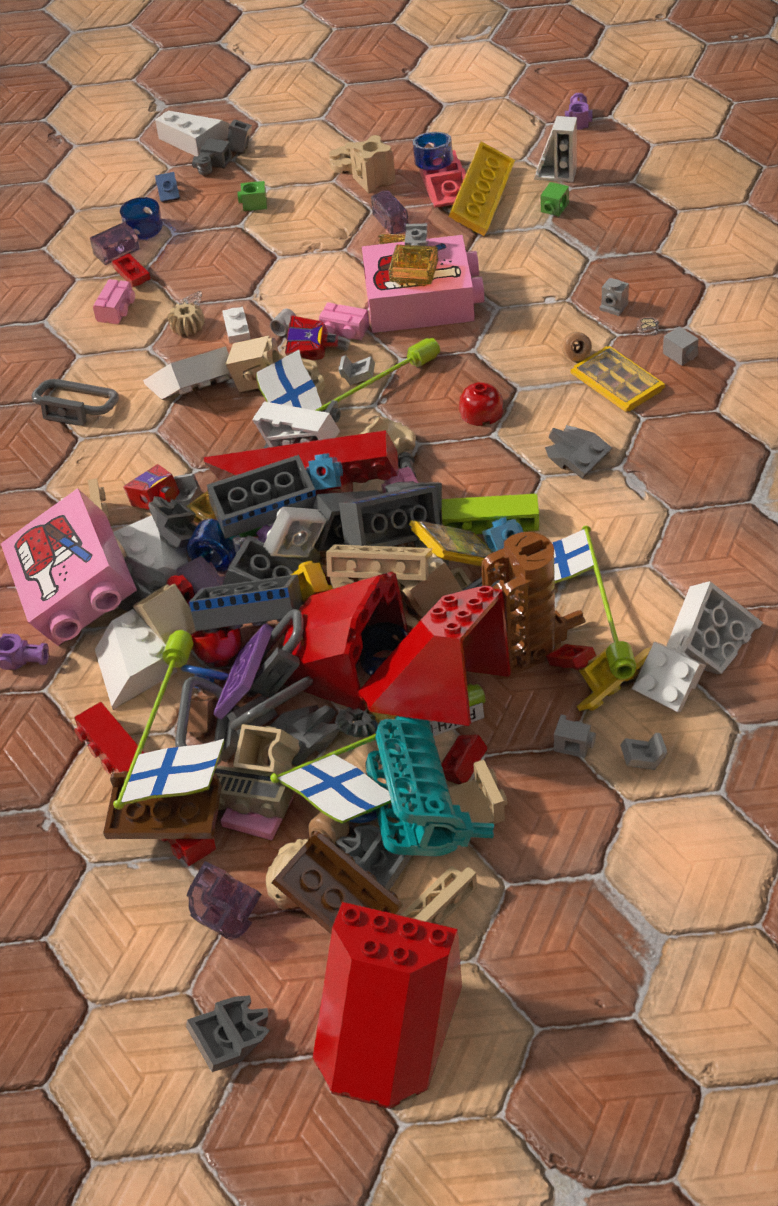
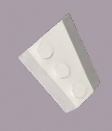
(147, 546)
(130, 658)

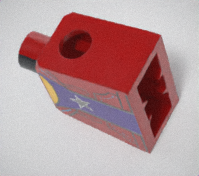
(309, 338)
(151, 483)

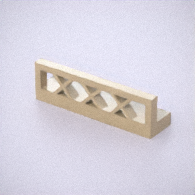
(371, 561)
(445, 900)

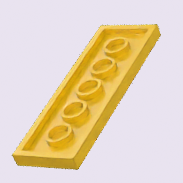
(482, 188)

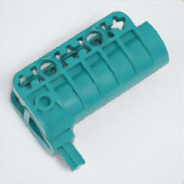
(417, 793)

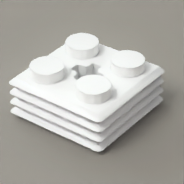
(294, 532)

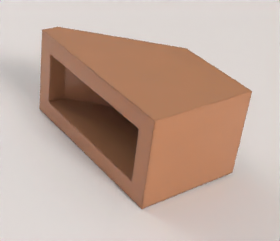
(201, 715)

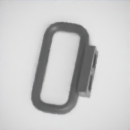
(69, 410)
(281, 662)
(262, 709)
(223, 728)

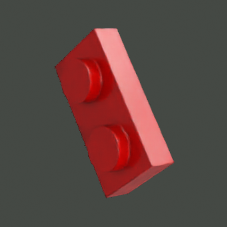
(131, 270)
(571, 656)

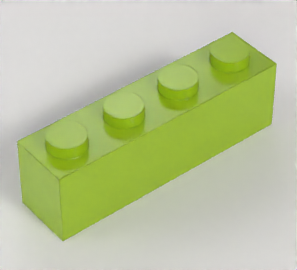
(479, 512)

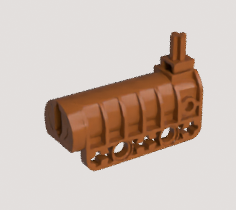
(528, 589)

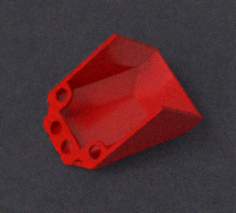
(328, 621)
(429, 667)
(385, 1004)

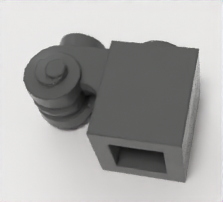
(212, 154)

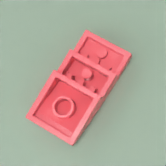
(444, 183)

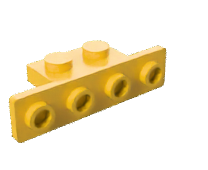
(602, 681)

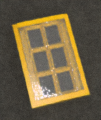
(617, 378)
(451, 542)

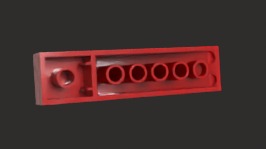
(361, 455)

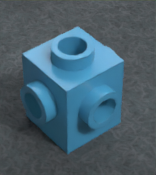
(332, 475)
(500, 532)

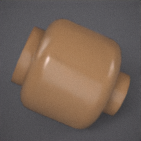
(569, 348)
(329, 827)

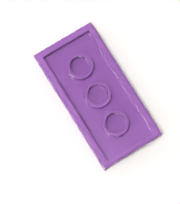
(243, 671)

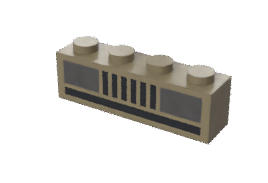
(252, 792)

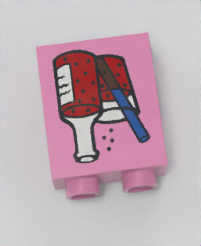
(409, 306)
(67, 567)

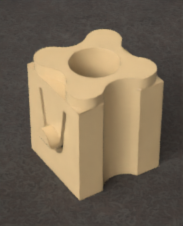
(372, 163)
(252, 357)
(423, 595)
(166, 612)
(258, 742)

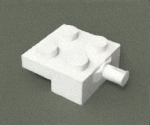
(669, 674)

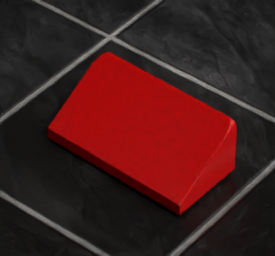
(460, 759)

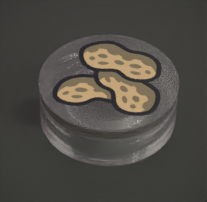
(647, 326)

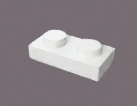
(236, 325)

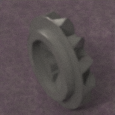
(364, 724)

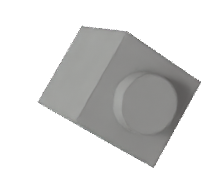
(680, 346)

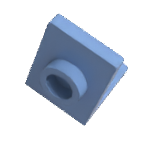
(167, 186)

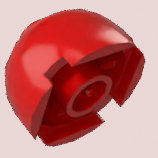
(481, 404)
(217, 646)

